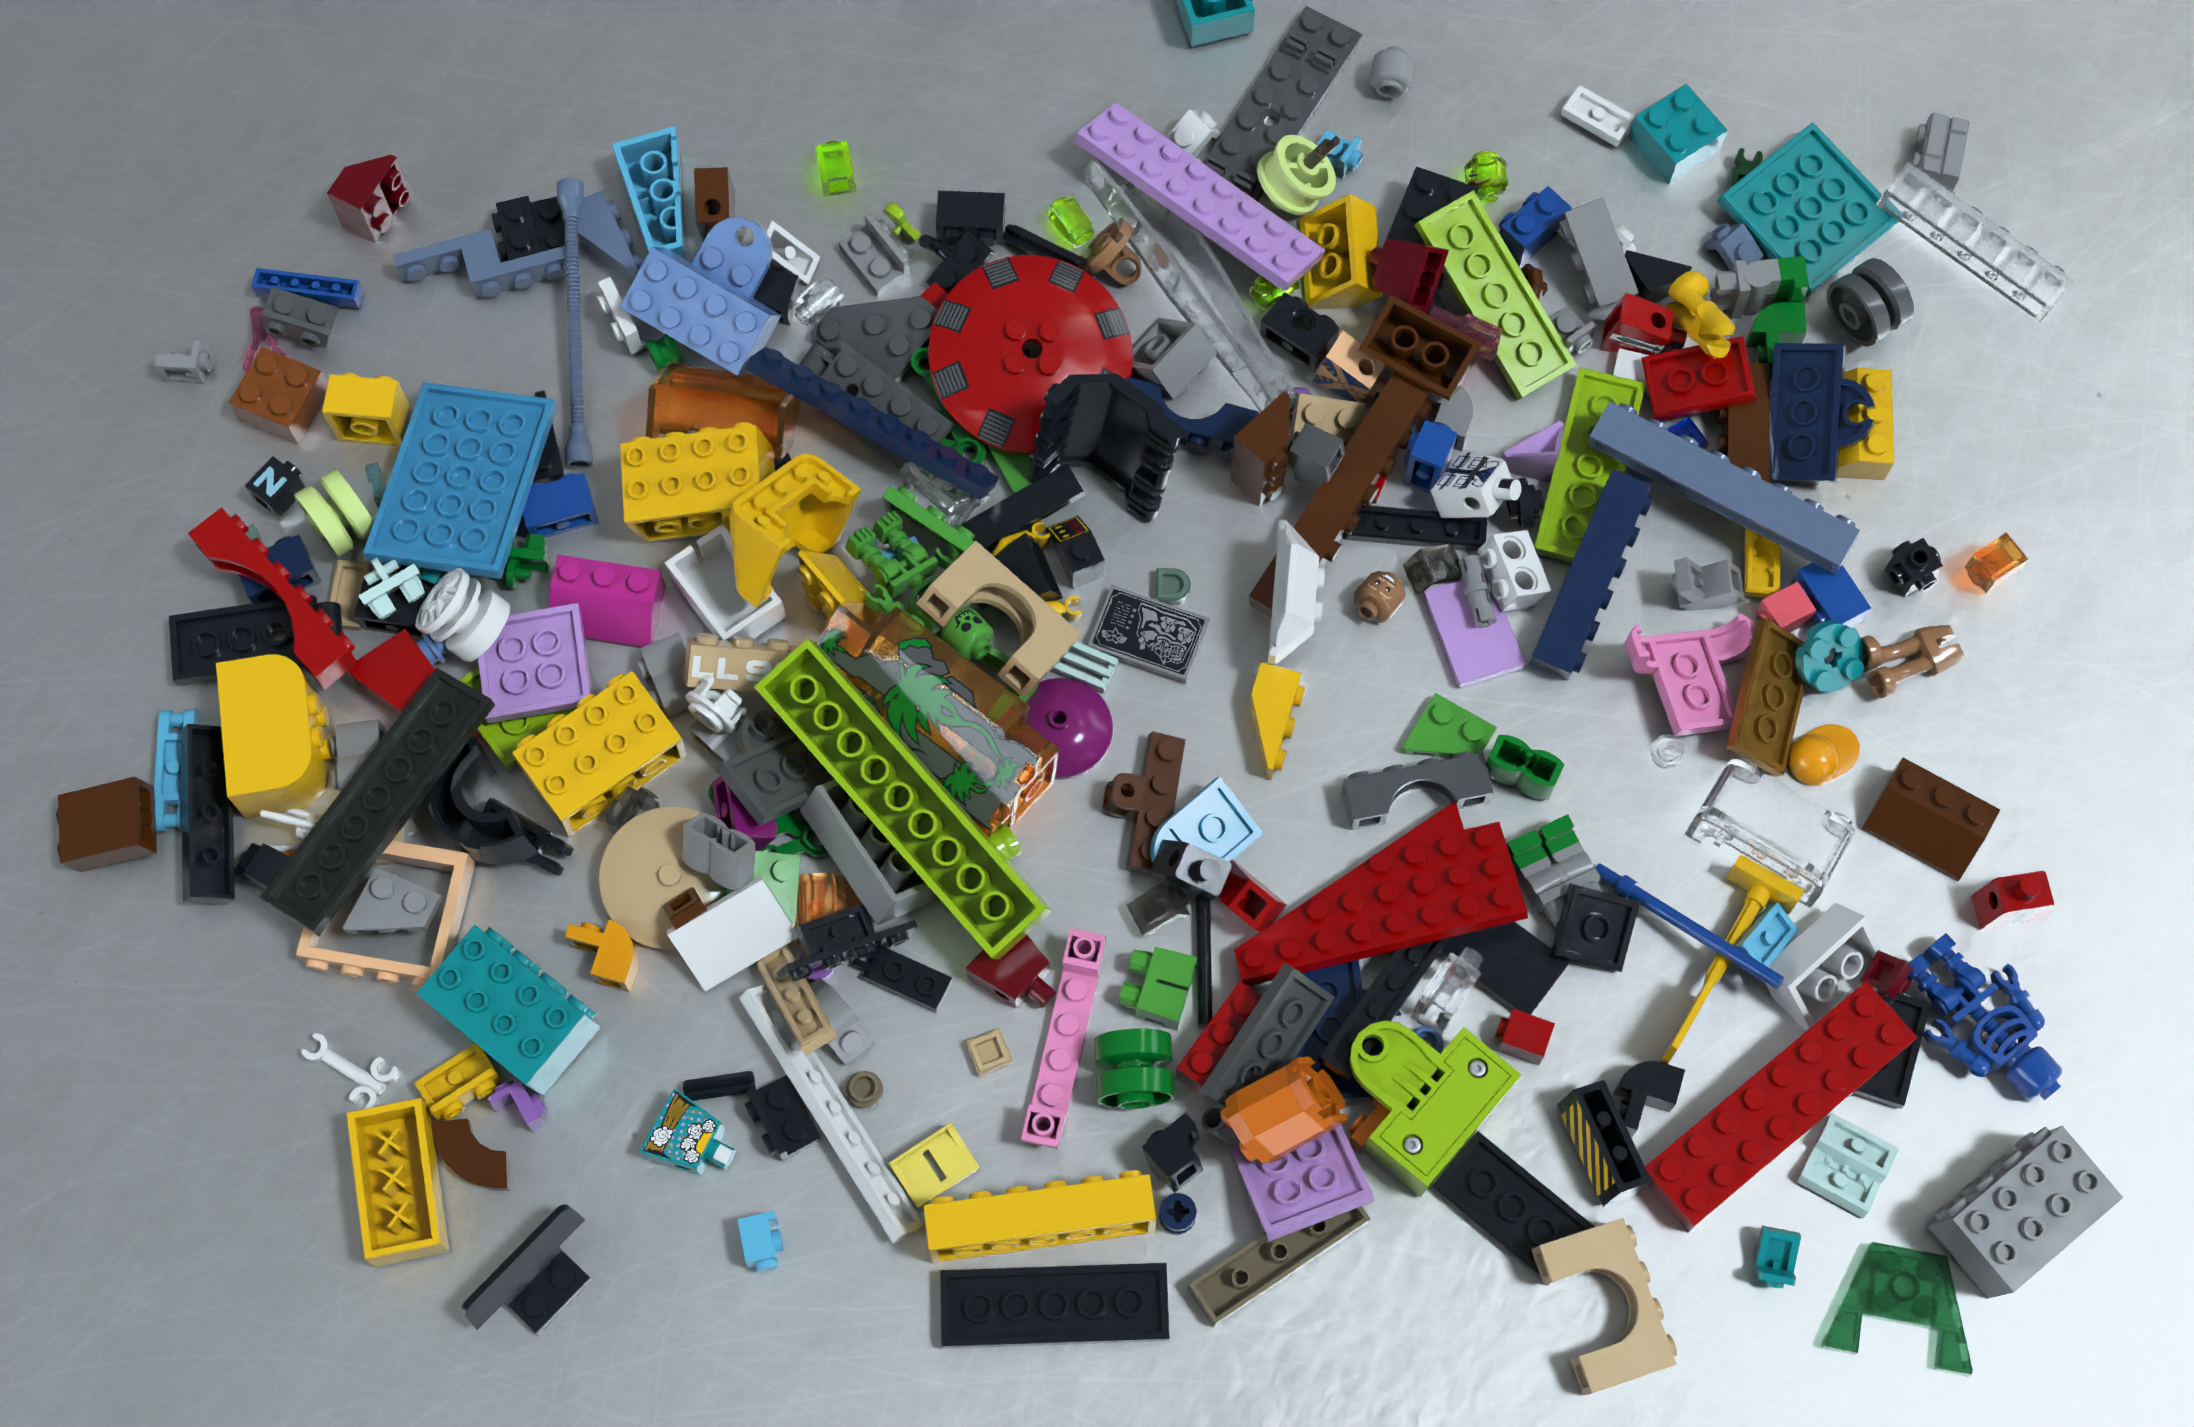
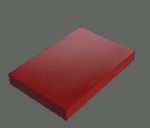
(1694, 382)

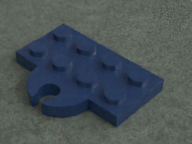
(1812, 411)
(1345, 985)

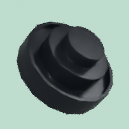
(1527, 505)

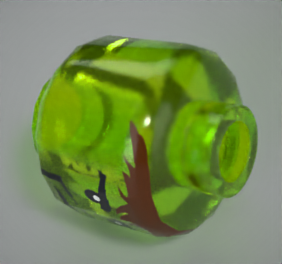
(1489, 174)

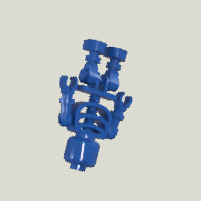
(2030, 1069)

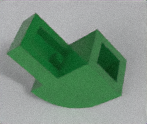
(1776, 324)

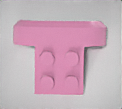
(1690, 672)

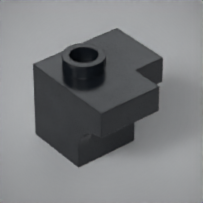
(1172, 1153)

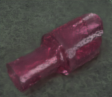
(1474, 327)

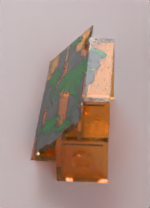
(947, 713)

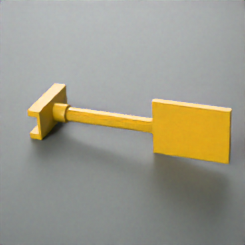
(1762, 888)

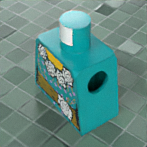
(686, 1137)

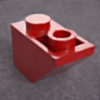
(1250, 898)

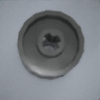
(1870, 302)

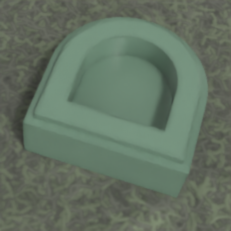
(1172, 585)

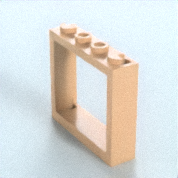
(391, 971)

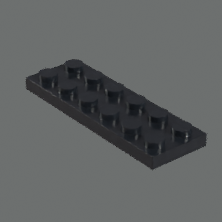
(1054, 1305)

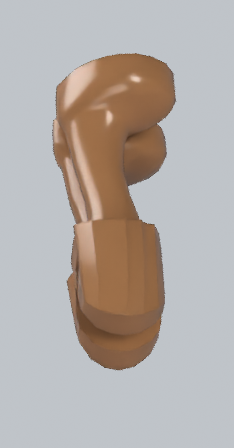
(1924, 643)

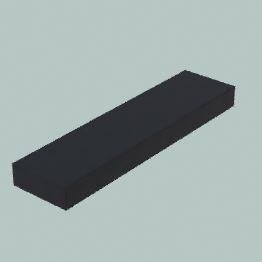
(1025, 507)
(1418, 528)

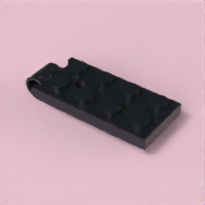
(234, 633)

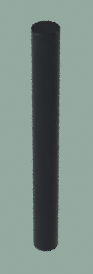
(1204, 964)

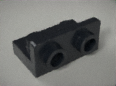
(783, 1117)

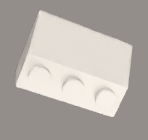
(1824, 964)

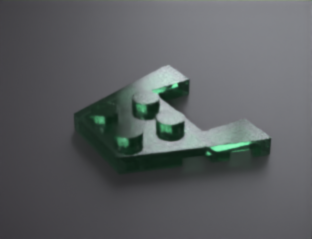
(1907, 1290)

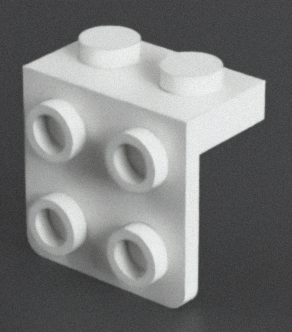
(625, 325)

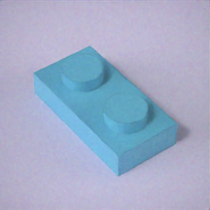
(1768, 935)

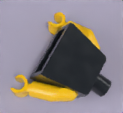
(1025, 559)

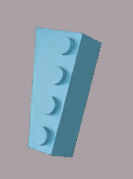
(653, 186)

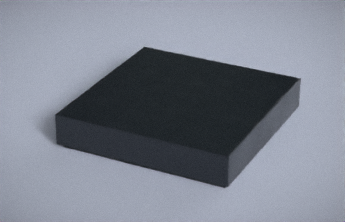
(1595, 927)

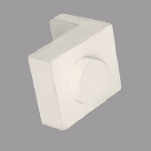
(1194, 131)

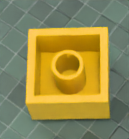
(366, 409)

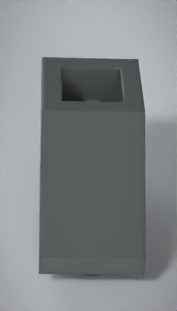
(1315, 454)

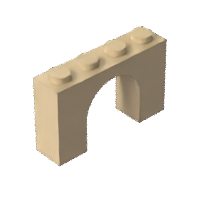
(983, 579)
(1644, 1344)

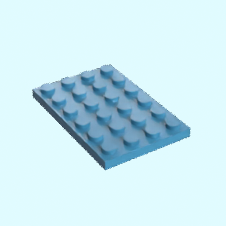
(461, 480)

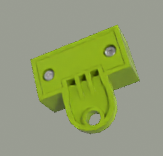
(1430, 1096)

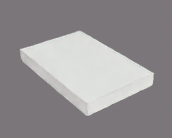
(733, 933)

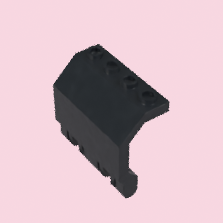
(1111, 430)

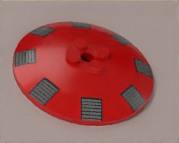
(988, 320)

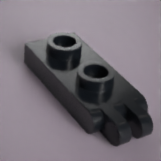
(905, 977)

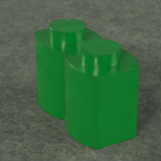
(1530, 770)

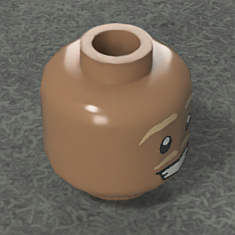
(1379, 596)

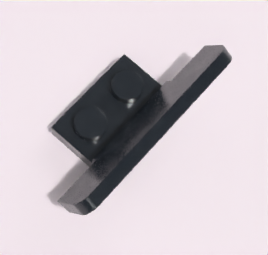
(535, 1278)

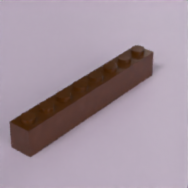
(1353, 484)

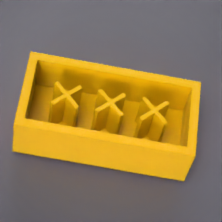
(397, 1182)

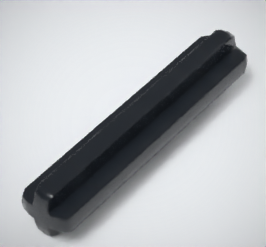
(1039, 246)

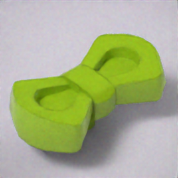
(903, 227)

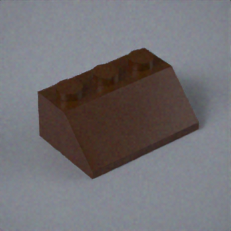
(1420, 348)
(1262, 452)
(1930, 819)

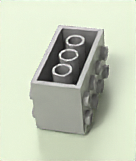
(2024, 1211)

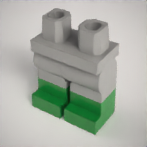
(1760, 284)
(1549, 862)

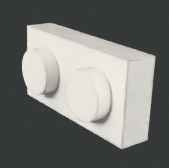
(1598, 115)

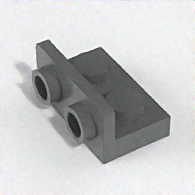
(298, 318)

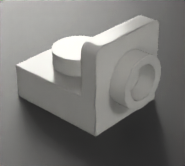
(1573, 330)
(185, 368)

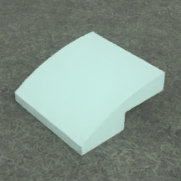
(1847, 1165)

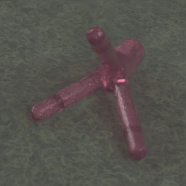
(258, 335)

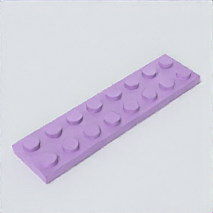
(1200, 196)

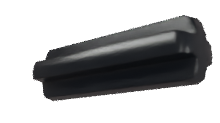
(719, 1085)

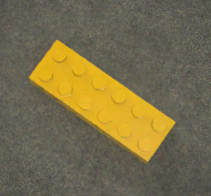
(1040, 1217)

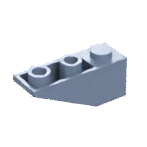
(603, 237)

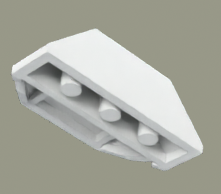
(1294, 593)

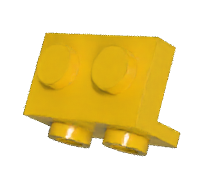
(458, 1082)

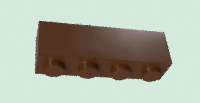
(1747, 426)

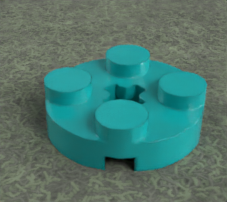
(1845, 664)

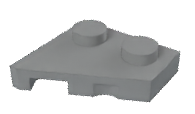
(392, 905)

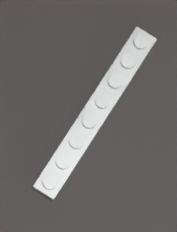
(835, 1118)

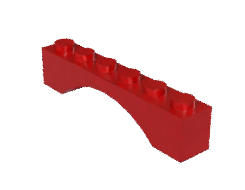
(232, 551)

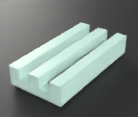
(1094, 655)

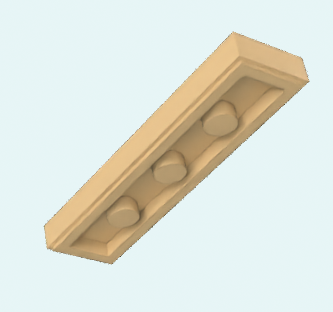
(796, 1002)

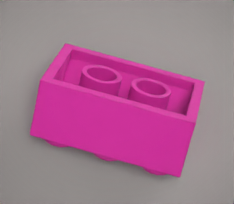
(615, 600)

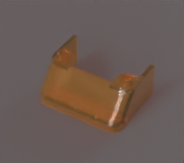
(699, 398)

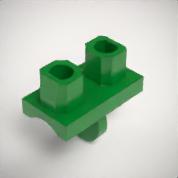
(527, 560)

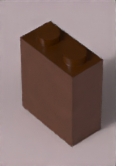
(106, 824)

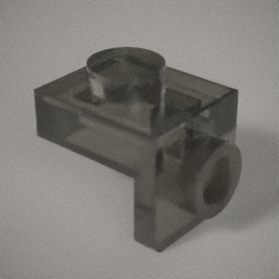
(628, 807)

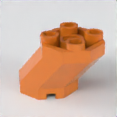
(1284, 1111)

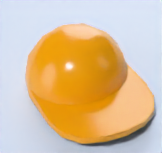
(1823, 754)

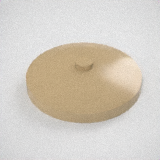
(646, 871)

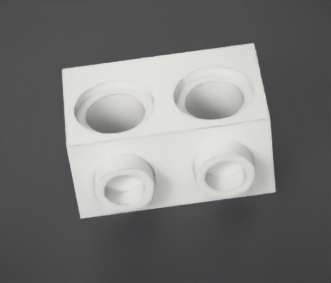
(1514, 571)

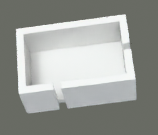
(713, 591)

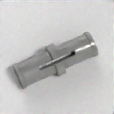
(1477, 591)

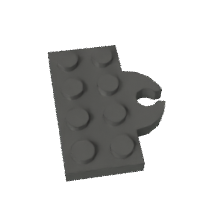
(773, 768)

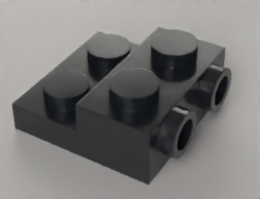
(528, 226)

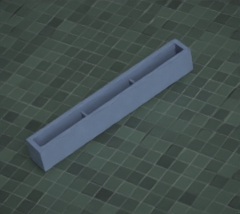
(1724, 487)

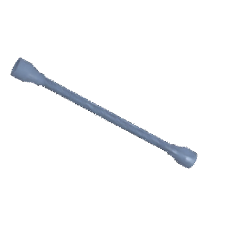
(578, 447)

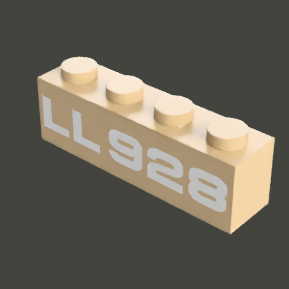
(732, 663)

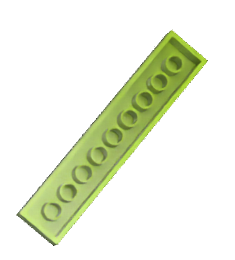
(903, 799)

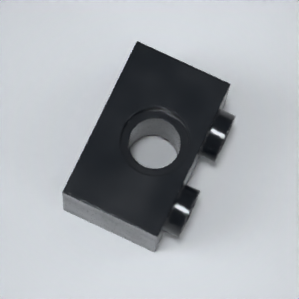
(1305, 347)

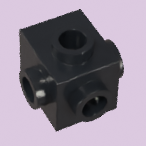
(1914, 566)

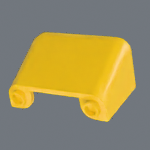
(795, 506)

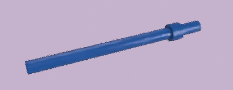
(1628, 888)

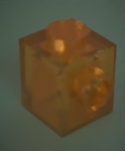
(1995, 563)

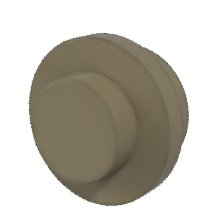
(864, 1089)

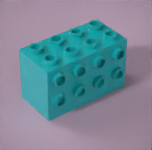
(510, 1008)

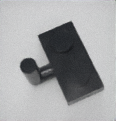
(959, 262)

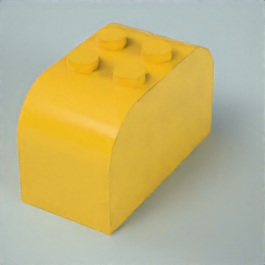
(271, 735)

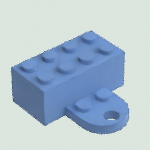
(711, 299)

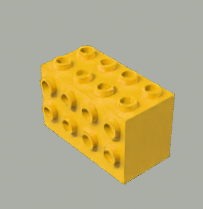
(690, 481)
(599, 751)

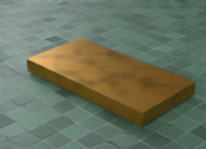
(1768, 699)

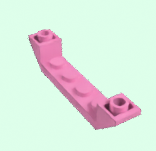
(1065, 1039)

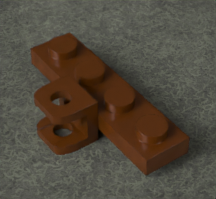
(1147, 797)

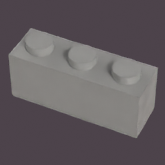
(1598, 253)

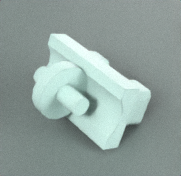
(377, 596)

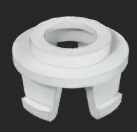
(714, 709)

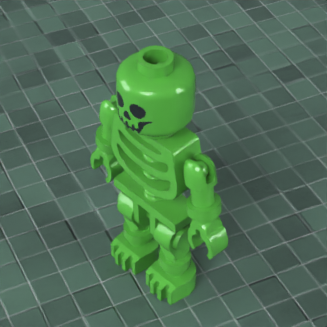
(965, 632)

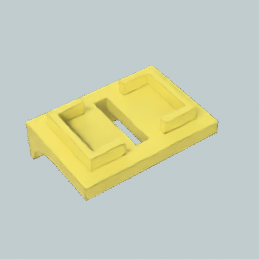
(918, 1176)

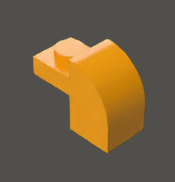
(615, 953)

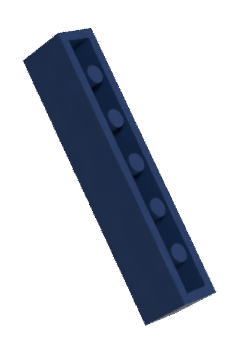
(1590, 575)

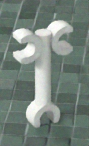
(371, 1084)

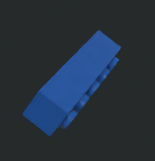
(320, 288)

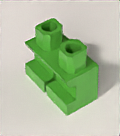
(1164, 988)

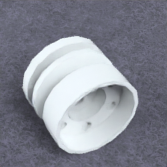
(463, 615)

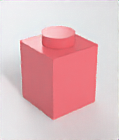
(1787, 608)

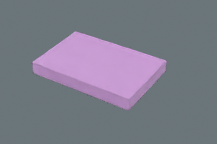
(1472, 651)

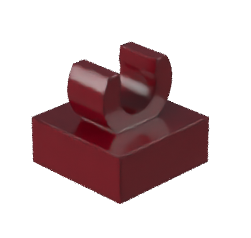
(1887, 974)

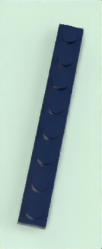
(872, 422)

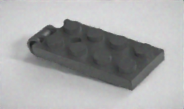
(879, 389)
(1265, 1042)

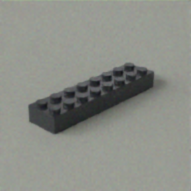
(205, 818)

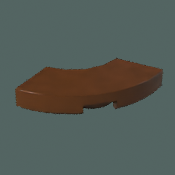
(468, 1157)

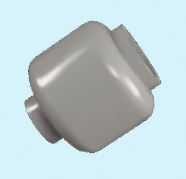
(1392, 72)

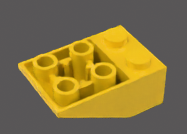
(831, 584)

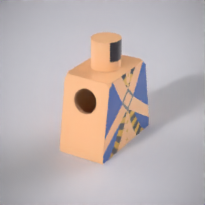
(1350, 372)

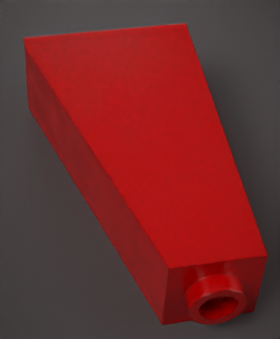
(394, 672)

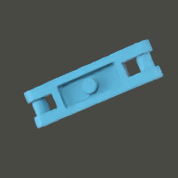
(168, 767)

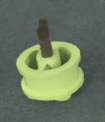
(1297, 173)

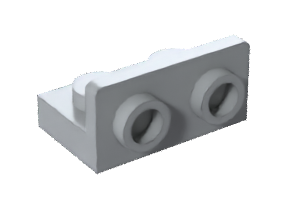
(876, 255)

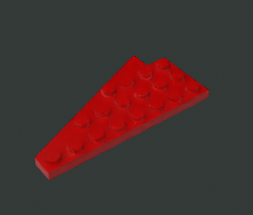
(1408, 894)

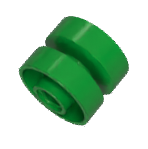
(1134, 1068)

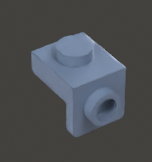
(1734, 244)

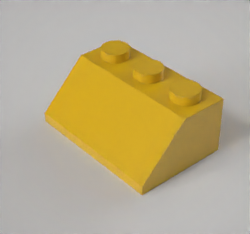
(1348, 235)
(1875, 454)

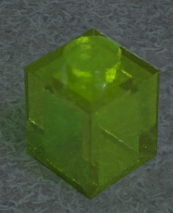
(835, 168)

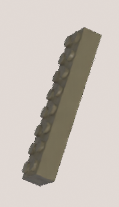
(1267, 1263)

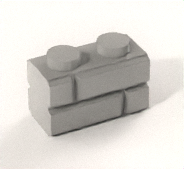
(1941, 148)

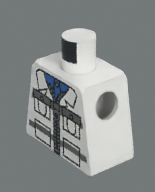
(1474, 486)

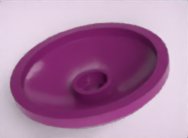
(1087, 728)

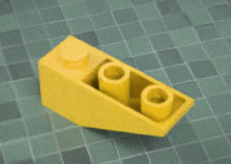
(1271, 706)

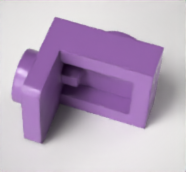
(528, 1105)

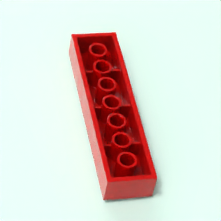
(1777, 1106)

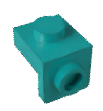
(1776, 1256)

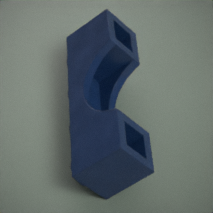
(1204, 434)

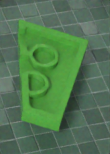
(929, 518)

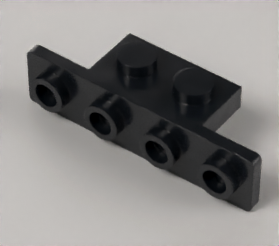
(839, 935)

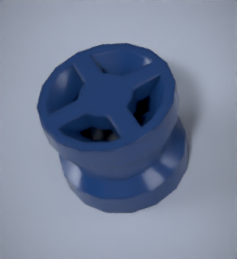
(1177, 1221)

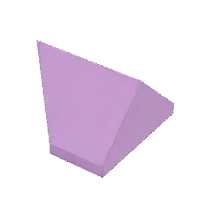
(1537, 454)

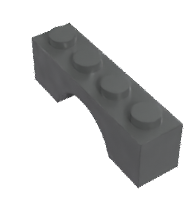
(1457, 780)

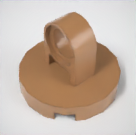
(1110, 249)

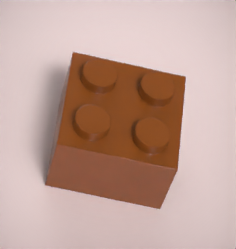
(279, 395)

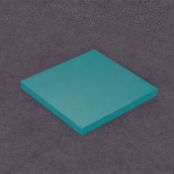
(1809, 205)

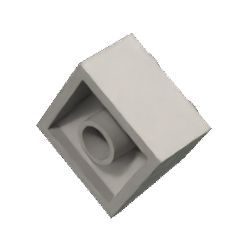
(1171, 355)

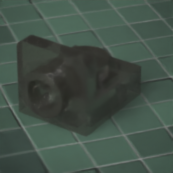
(1432, 567)
(1158, 907)

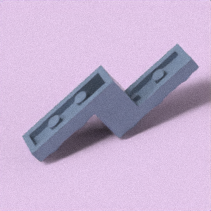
(483, 263)

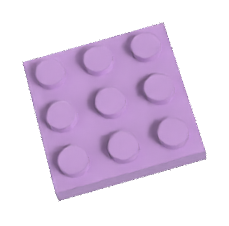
(536, 664)
(1305, 1184)

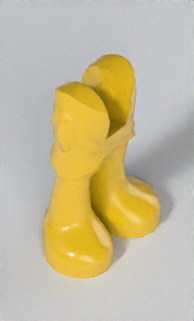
(1699, 317)

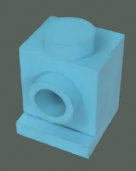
(760, 1241)

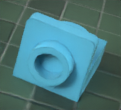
(1345, 155)

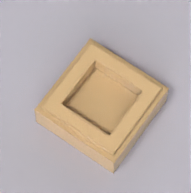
(989, 1052)

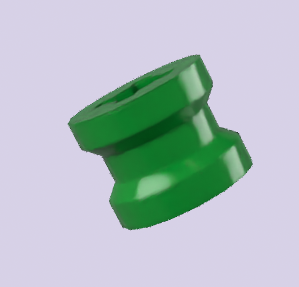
(664, 352)

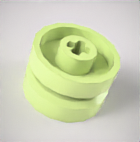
(332, 515)

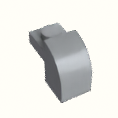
(1455, 413)
(1707, 586)
(851, 1035)

